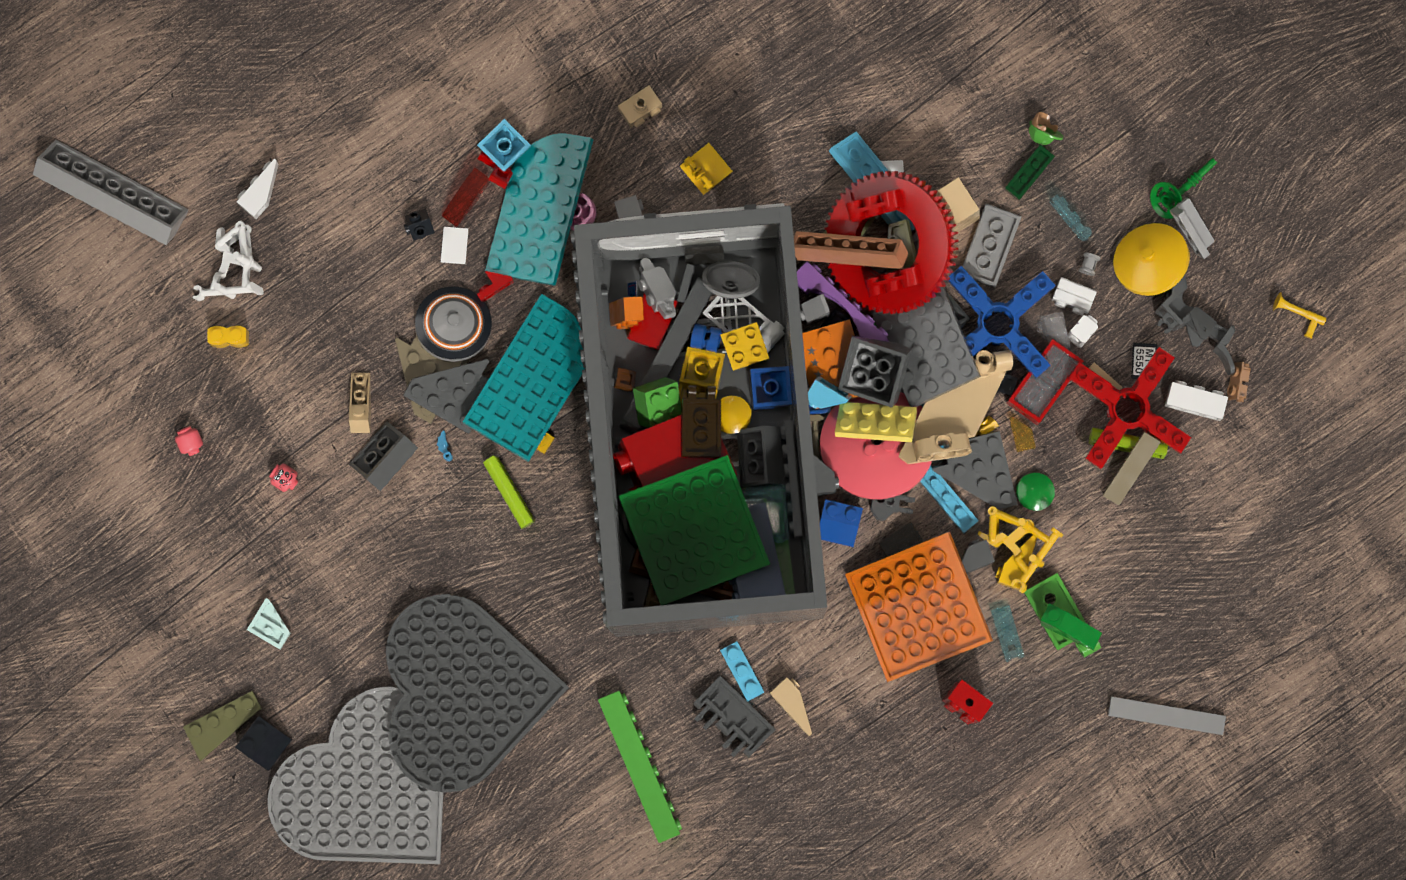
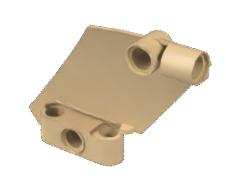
(957, 414)

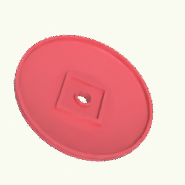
(868, 468)

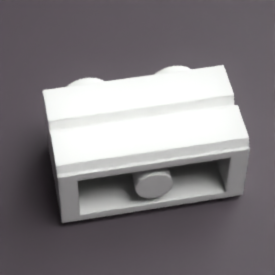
(1073, 296)
(1083, 330)

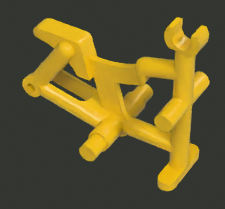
(1024, 526)

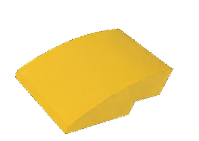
(702, 370)

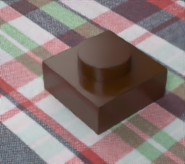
(624, 379)

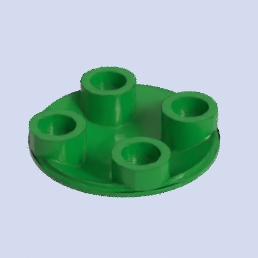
(1035, 491)

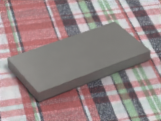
(991, 244)

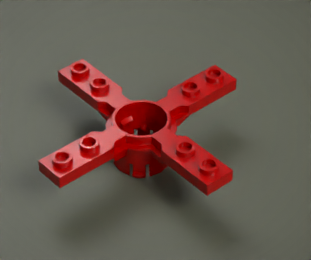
(1138, 392)

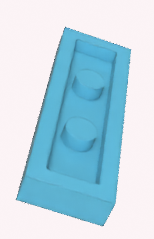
(742, 671)

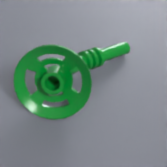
(1175, 197)

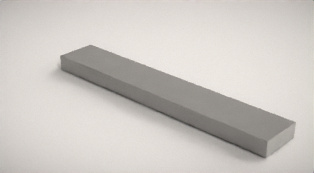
(1166, 715)

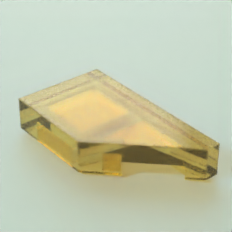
(1022, 436)

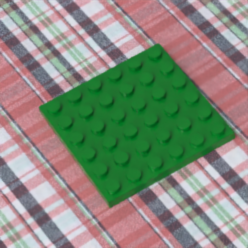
(694, 530)

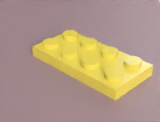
(876, 422)

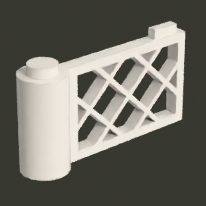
(770, 331)

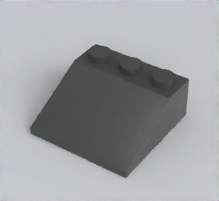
(875, 370)

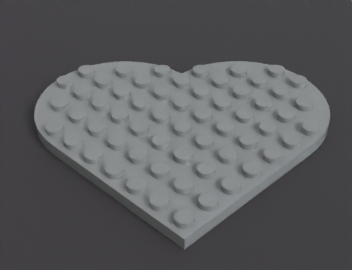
(352, 797)

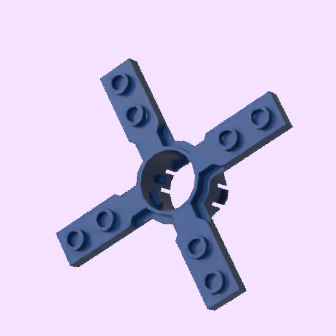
(1016, 307)

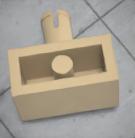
(640, 107)

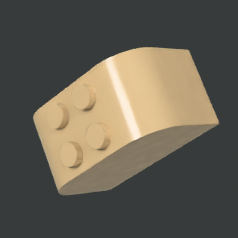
(961, 204)

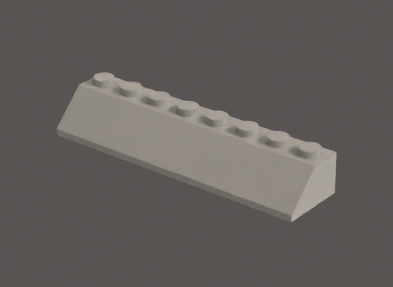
(110, 192)

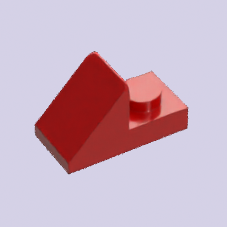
(498, 282)

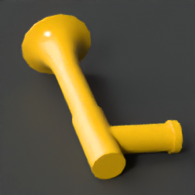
(1315, 318)

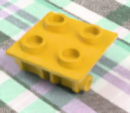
(705, 168)
(744, 346)

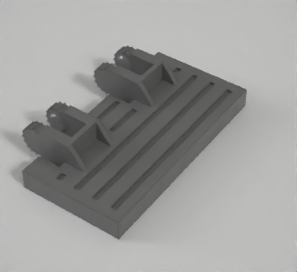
(734, 716)

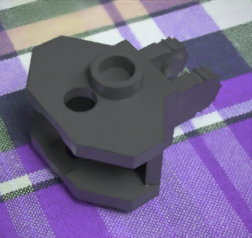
(889, 506)

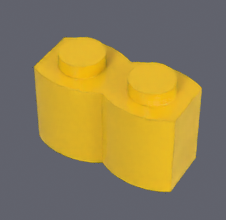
(221, 337)

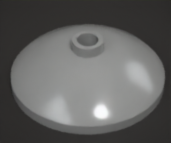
(730, 279)

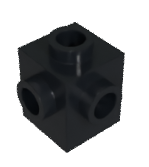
(418, 224)

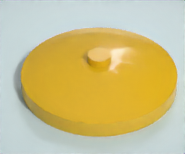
(1151, 259)

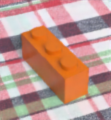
(626, 312)

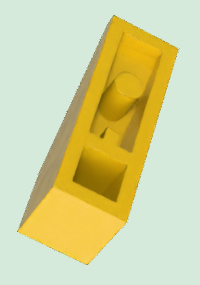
(1010, 570)

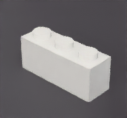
(1196, 400)

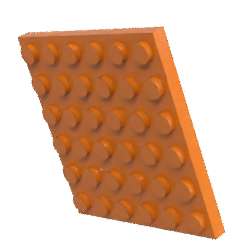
(918, 607)

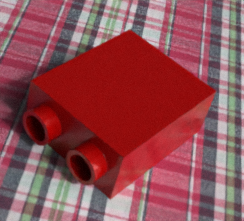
(656, 454)

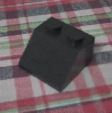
(263, 743)

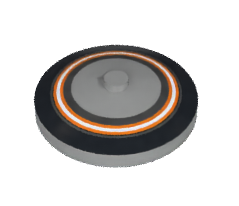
(453, 324)

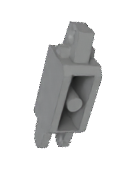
(657, 288)

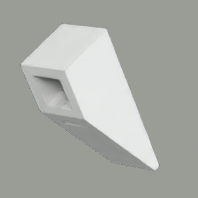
(258, 195)

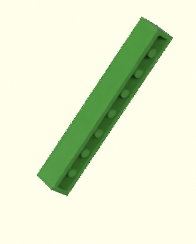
(639, 767)

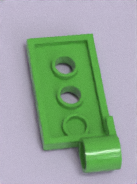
(1063, 600)

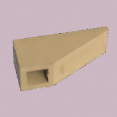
(360, 403)

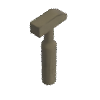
(816, 435)

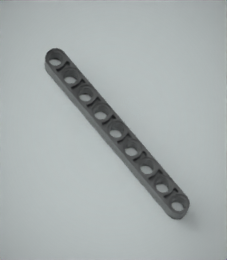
(671, 346)

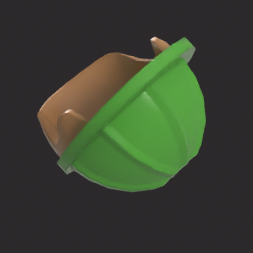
(1042, 131)

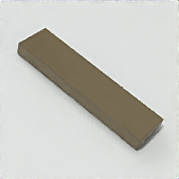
(1131, 468)

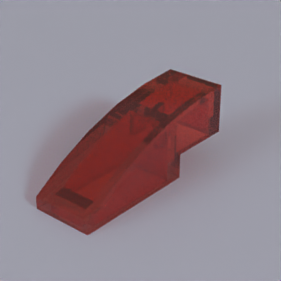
(466, 197)

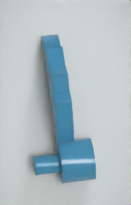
(443, 445)

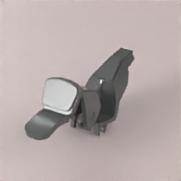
(1198, 323)

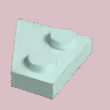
(269, 625)

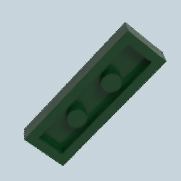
(1029, 172)

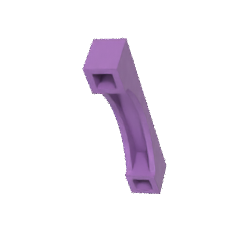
(813, 282)

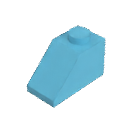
(825, 394)

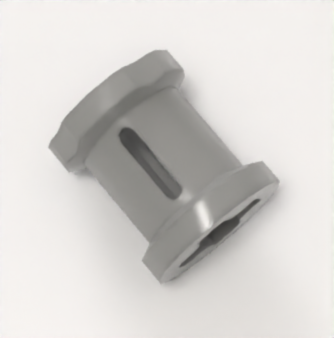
(1089, 264)

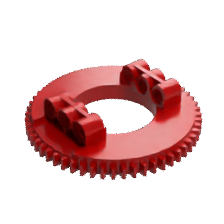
(908, 286)

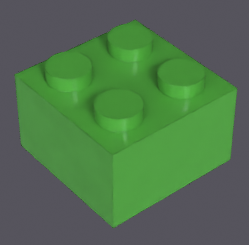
(657, 402)

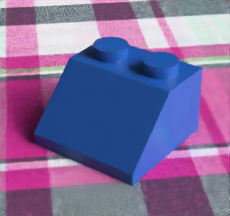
(770, 387)
(839, 523)

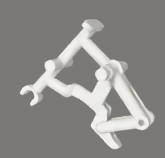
(244, 258)

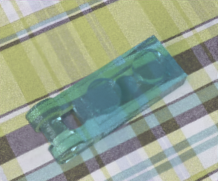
(1071, 218)
(1007, 632)

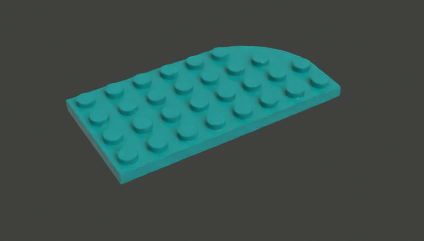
(540, 209)
(530, 380)

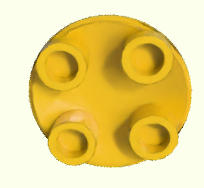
(734, 414)

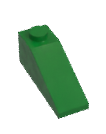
(1070, 627)

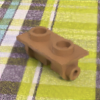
(1236, 389)

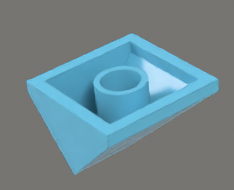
(503, 145)

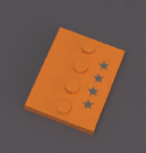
(827, 351)

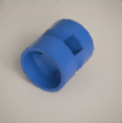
(699, 336)

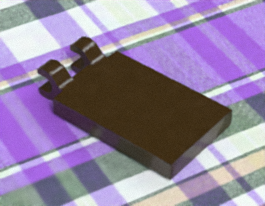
(701, 424)

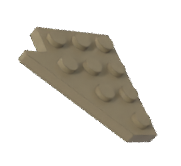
(417, 363)

